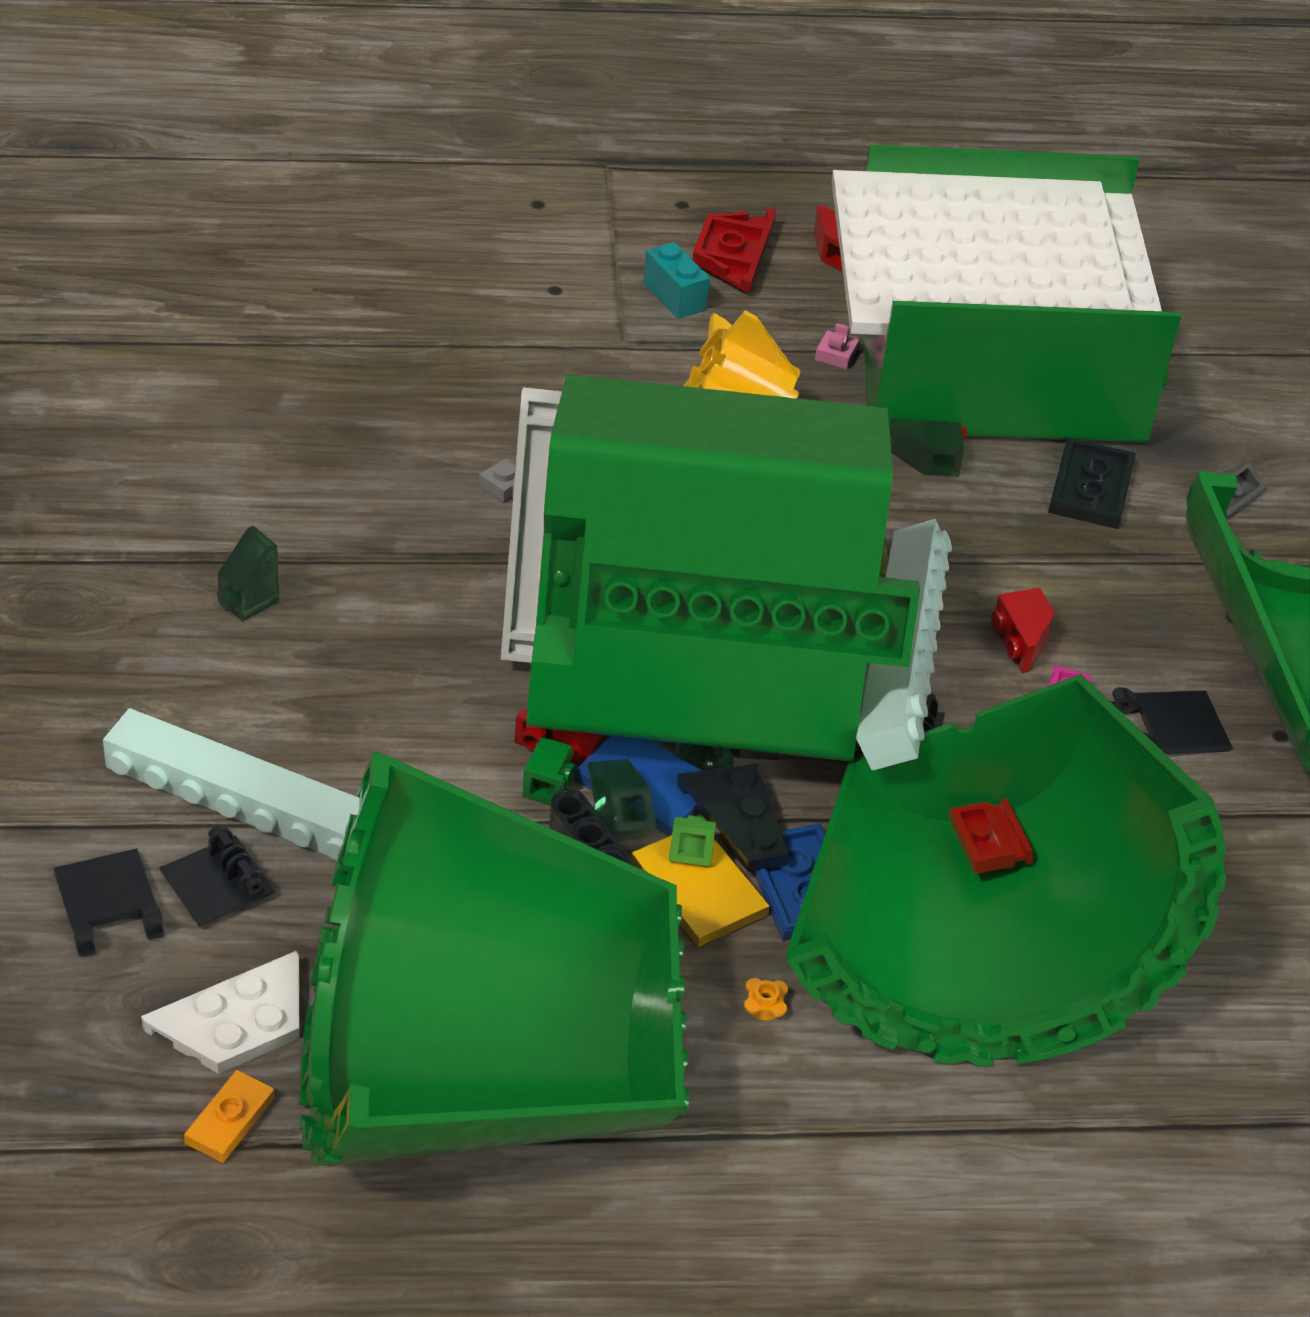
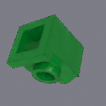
(548, 770)

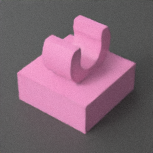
(837, 347)

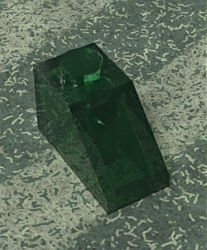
(249, 576)

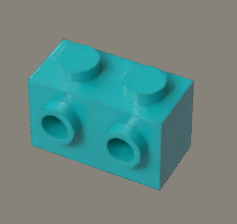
(676, 280)

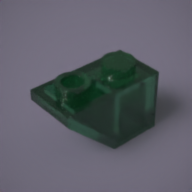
(928, 446)
(622, 798)

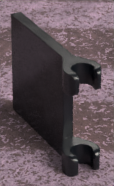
(1176, 720)
(106, 892)

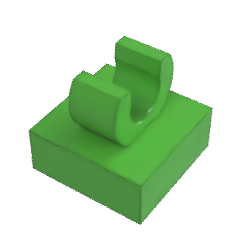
(692, 840)

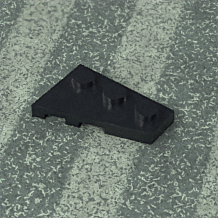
(741, 811)

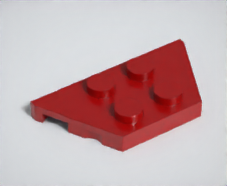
(734, 246)

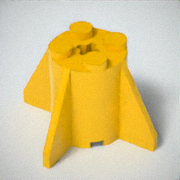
(743, 360)

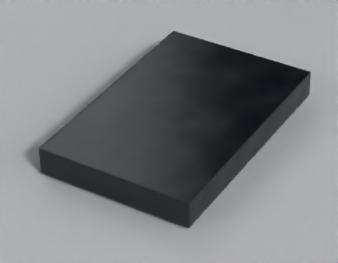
(1092, 483)

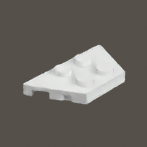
(235, 1017)

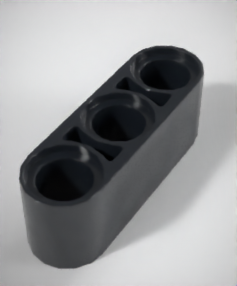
(576, 818)

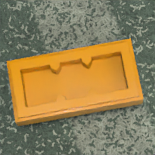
(229, 1116)

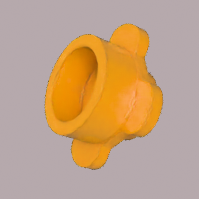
(763, 1007)

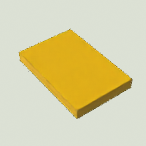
(712, 897)

